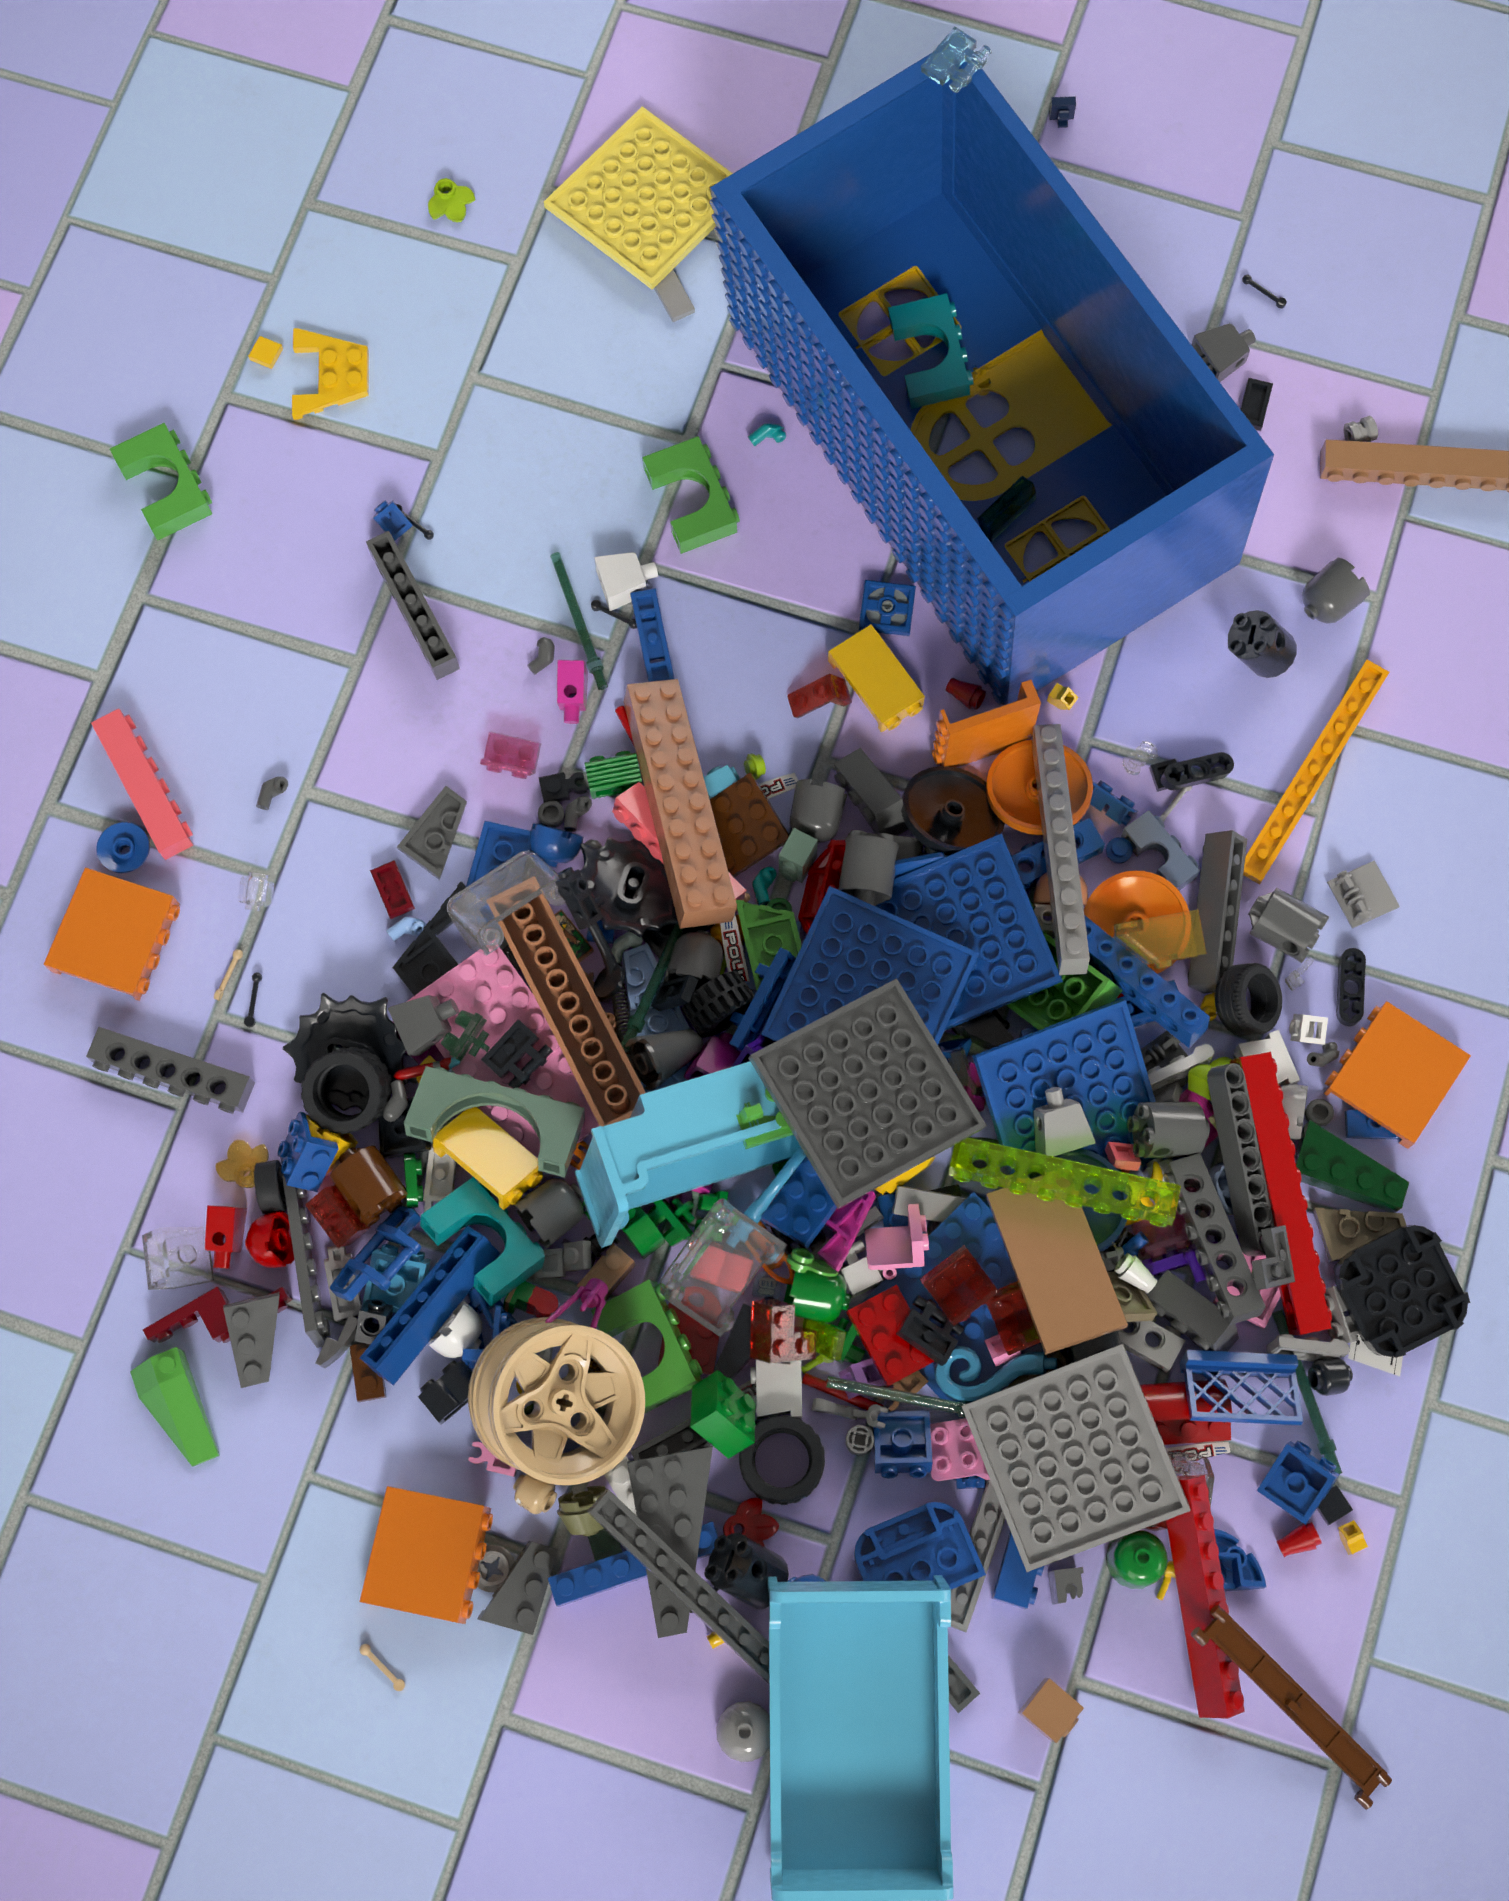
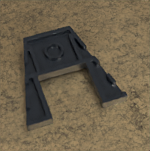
(427, 957)

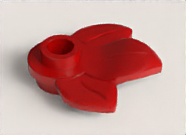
(753, 1523)

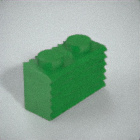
(612, 774)

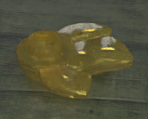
(240, 1161)

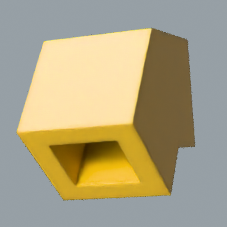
(1062, 697)
(1352, 1537)

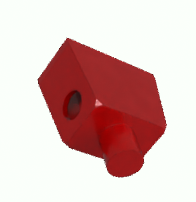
(227, 1222)

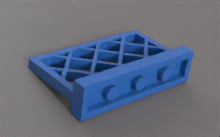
(1236, 1365)

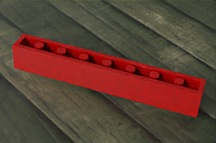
(1199, 1590)

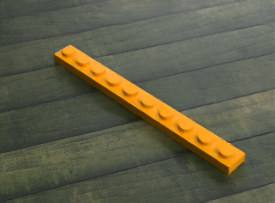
(1313, 771)

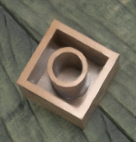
(1051, 1710)

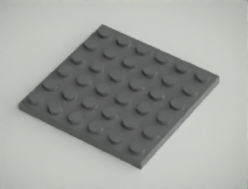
(867, 1093)

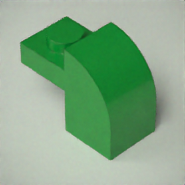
(642, 1232)

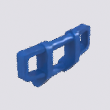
(364, 1272)

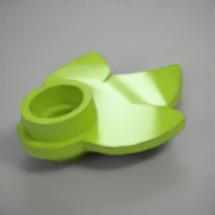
(451, 203)

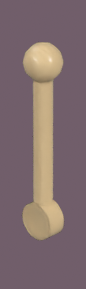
(237, 954)
(399, 1684)

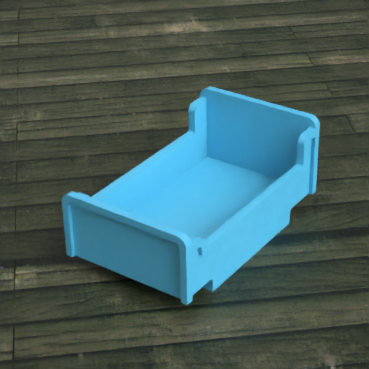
(675, 1145)
(860, 1741)

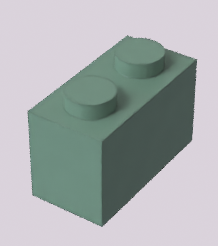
(797, 856)

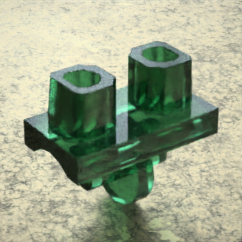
(459, 1046)

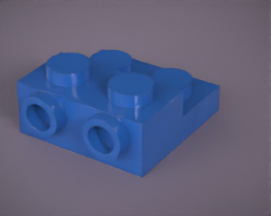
(903, 1444)
(1298, 1481)

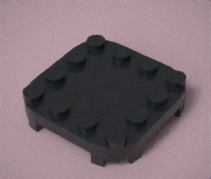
(1400, 1290)

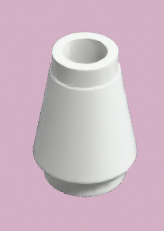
(1134, 1272)

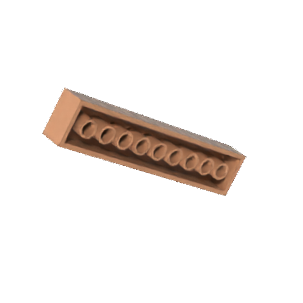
(679, 804)
(572, 1011)

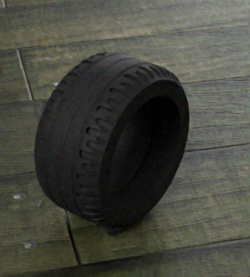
(1232, 1004)

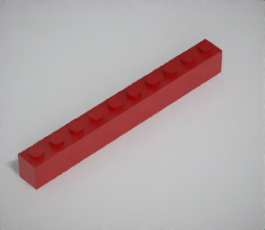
(1305, 1298)

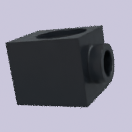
(368, 1330)

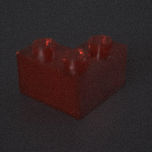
(775, 1335)

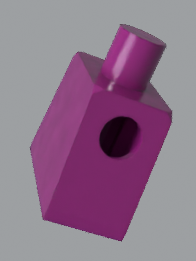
(715, 1056)

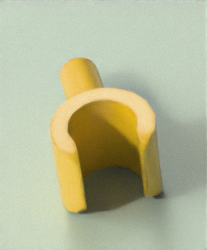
(1169, 1572)

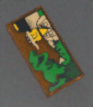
(578, 943)

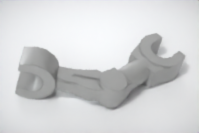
(849, 1412)

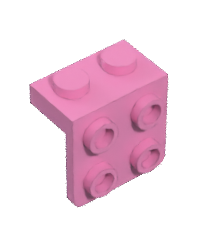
(898, 1245)
(955, 1452)

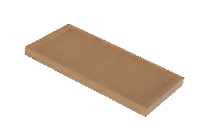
(1057, 1268)

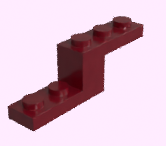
(210, 1309)

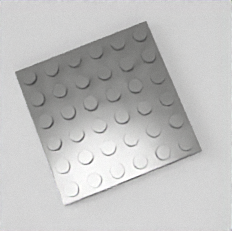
(1075, 1458)

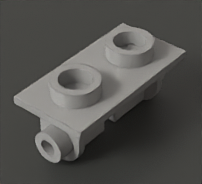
(1342, 1326)

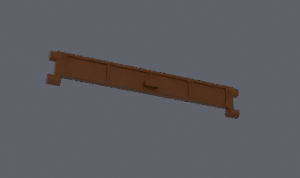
(1295, 1703)

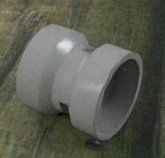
(1361, 431)
(858, 1444)

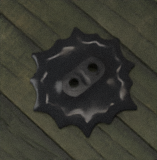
(631, 885)
(349, 1025)

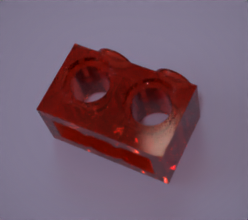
(336, 1217)

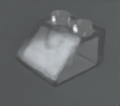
(176, 1257)

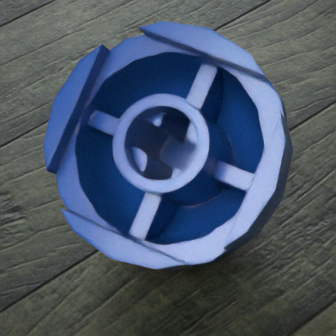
(554, 844)

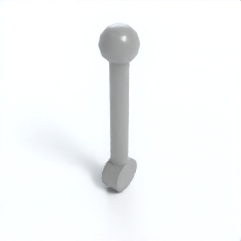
(1174, 803)

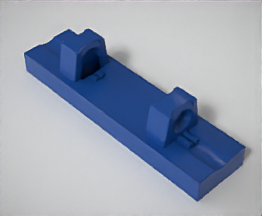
(651, 635)
(763, 1001)

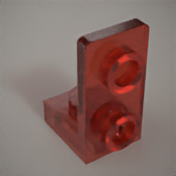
(819, 693)

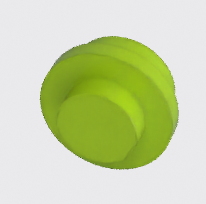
(755, 765)

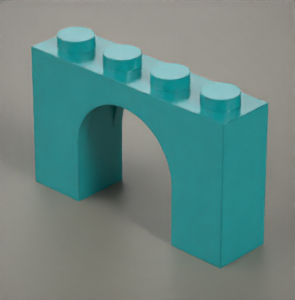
(934, 318)
(474, 1206)

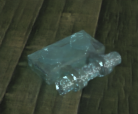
(949, 56)

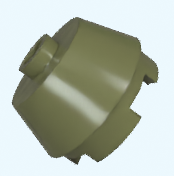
(574, 1511)

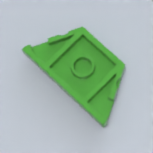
(765, 933)

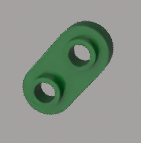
(412, 1168)

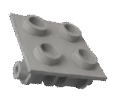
(1363, 894)

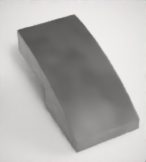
(335, 1349)

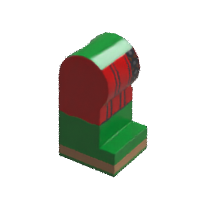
(531, 1300)

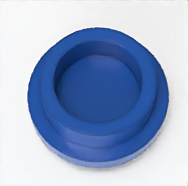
(1119, 850)

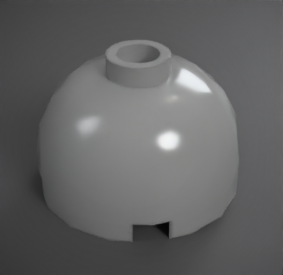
(1294, 1106)
(744, 1731)

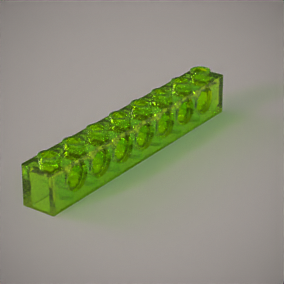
(1079, 1175)

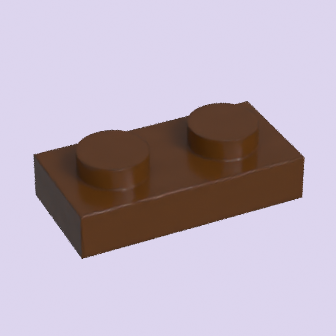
(367, 1383)

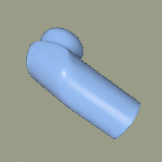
(406, 926)

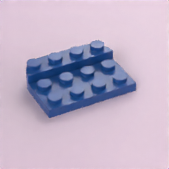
(918, 1546)

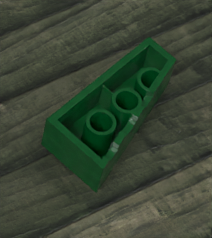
(1344, 1170)

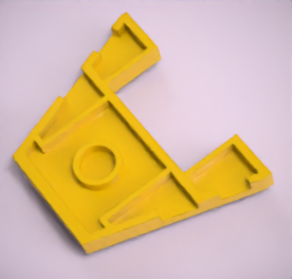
(341, 372)

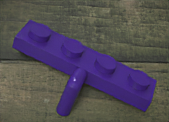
(1173, 1260)

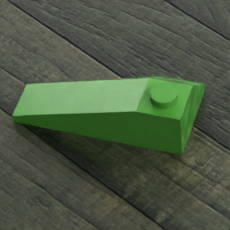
(172, 1398)

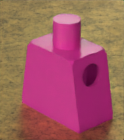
(572, 679)

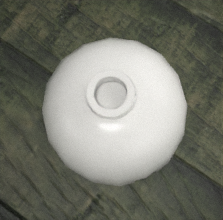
(458, 1332)

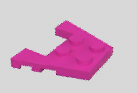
(846, 1224)

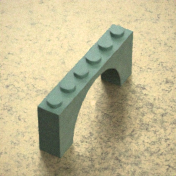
(447, 1094)

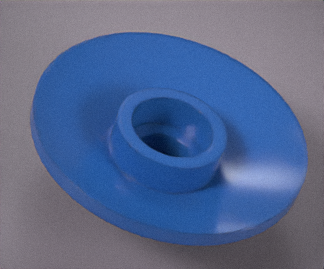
(115, 839)

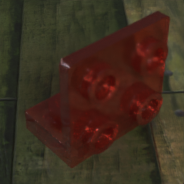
(959, 1285)
(1013, 1319)

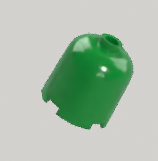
(817, 1296)
(1137, 1559)

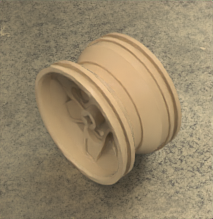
(556, 1400)

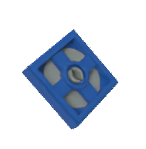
(887, 607)

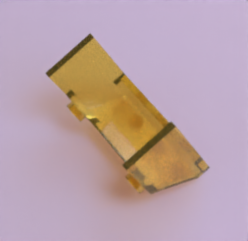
(1162, 938)

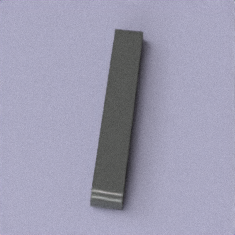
(1240, 1156)

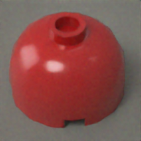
(270, 1240)

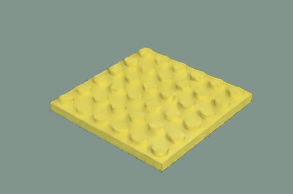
(642, 197)

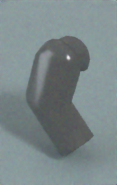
(397, 1103)

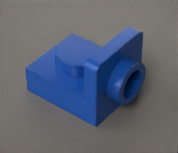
(391, 519)

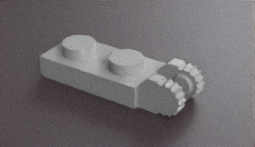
(1308, 1348)

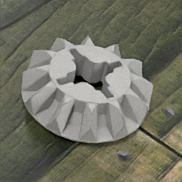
(506, 1561)

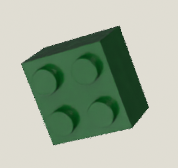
(723, 1414)

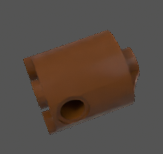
(367, 1183)

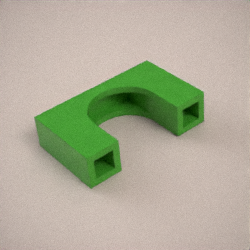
(159, 449)
(691, 462)
(677, 1369)

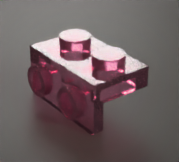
(511, 754)
(1162, 1237)

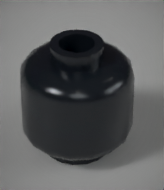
(1330, 1376)

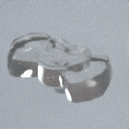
(1144, 752)

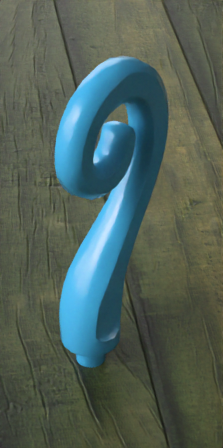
(761, 1204)
(1025, 1364)

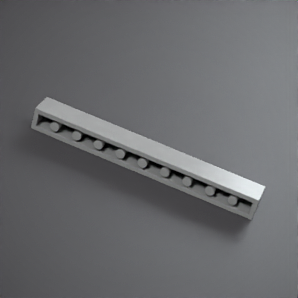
(1060, 850)

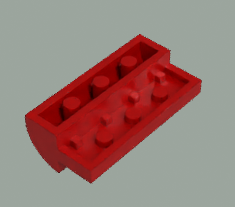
(1171, 1413)

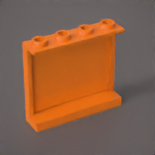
(986, 732)
(113, 933)
(1397, 1072)
(426, 1555)

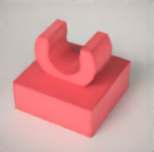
(1122, 1156)

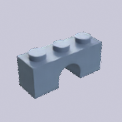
(1149, 834)

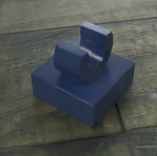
(1062, 110)

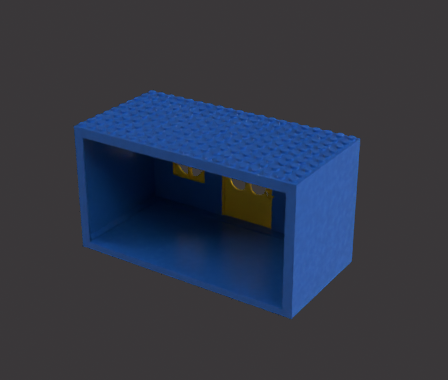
(1119, 403)

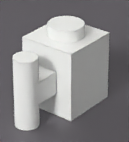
(857, 1274)

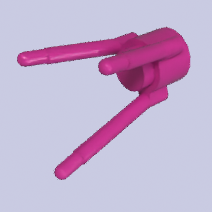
(591, 1296)

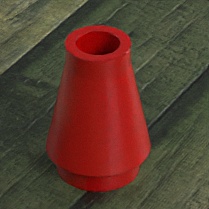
(967, 693)
(1299, 1540)

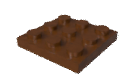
(746, 824)

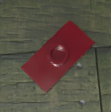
(392, 889)

